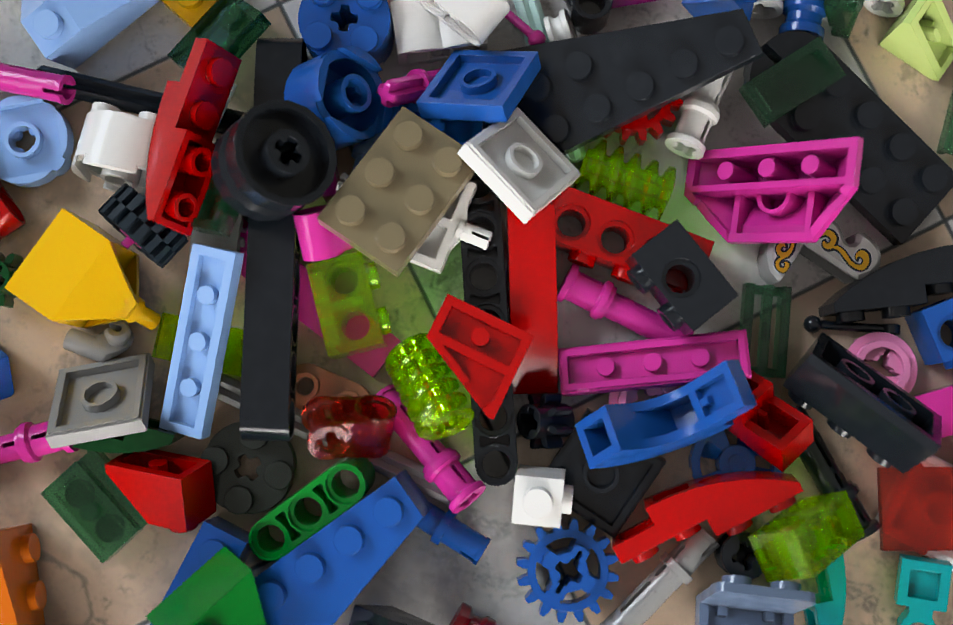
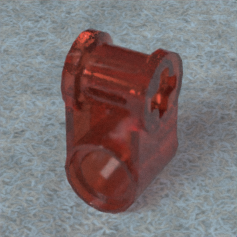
(353, 428)

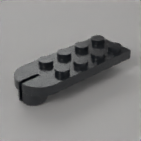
(898, 170)

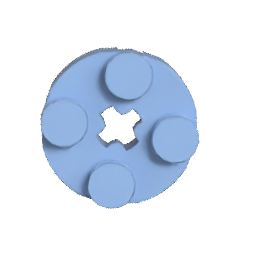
(52, 146)

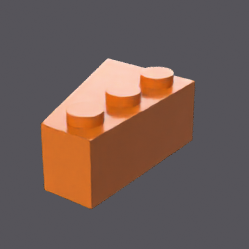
(20, 589)

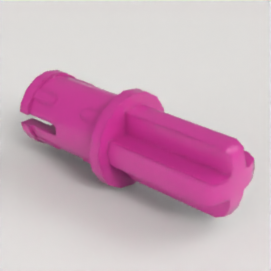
(405, 89)

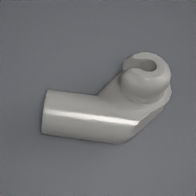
(102, 347)

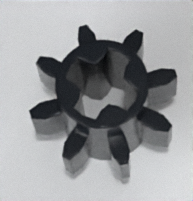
(545, 421)

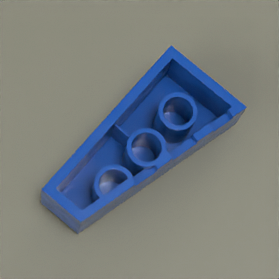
(336, 564)

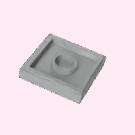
(101, 400)

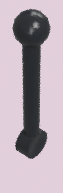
(814, 324)

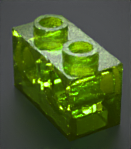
(337, 309)
(806, 537)

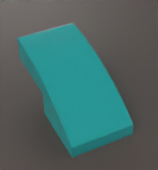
(830, 596)

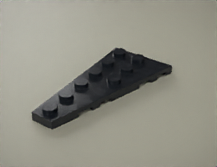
(621, 75)

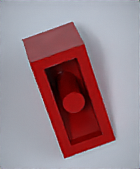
(166, 487)

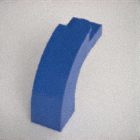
(668, 422)

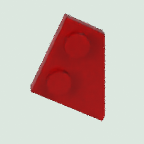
(479, 350)

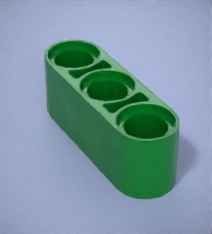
(300, 524)

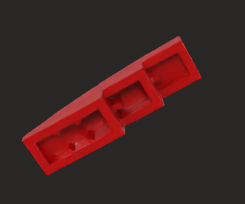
(534, 298)

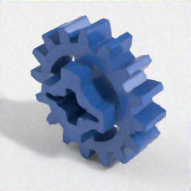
(584, 580)

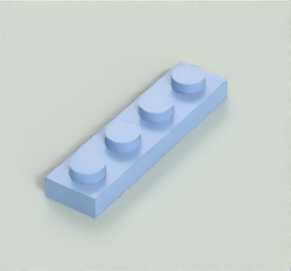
(201, 340)

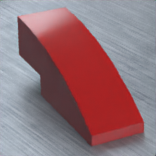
(773, 426)

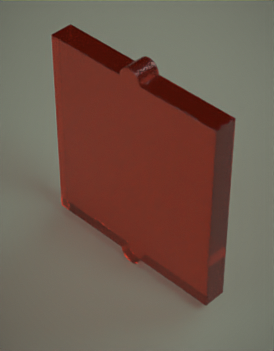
(915, 509)

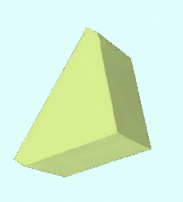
(922, 37)

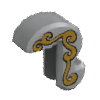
(841, 257)

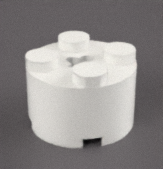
(114, 147)

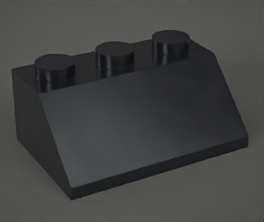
(864, 405)

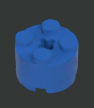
(368, 27)
(341, 93)

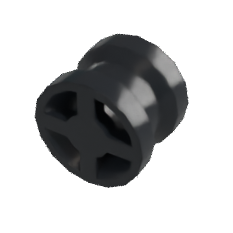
(732, 553)

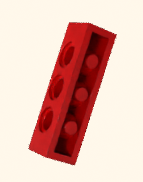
(602, 216)

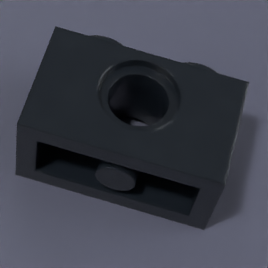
(706, 289)

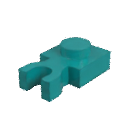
(922, 587)

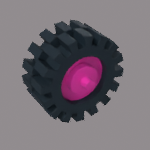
(128, 215)

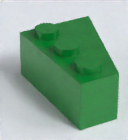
(215, 594)

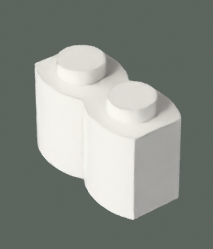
(422, 36)

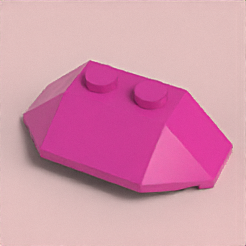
(775, 189)

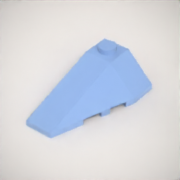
(78, 28)

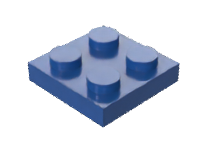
(479, 85)

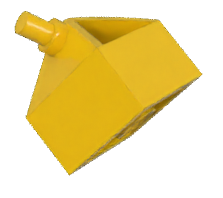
(82, 277)

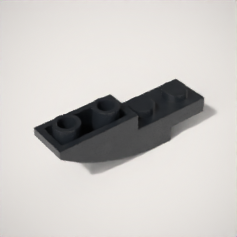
(894, 287)

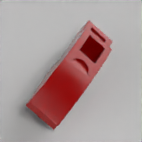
(183, 136)
(722, 499)

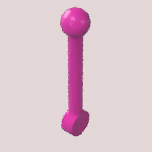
(534, 36)

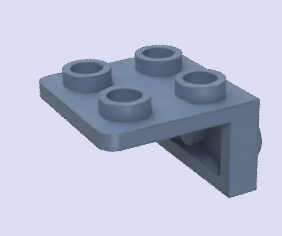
(741, 603)

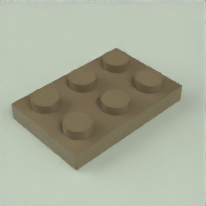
(398, 192)

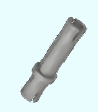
(664, 580)

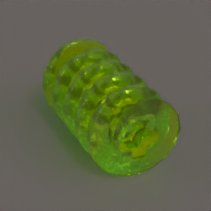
(627, 178)
(427, 389)

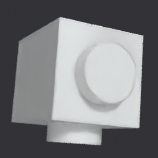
(541, 496)

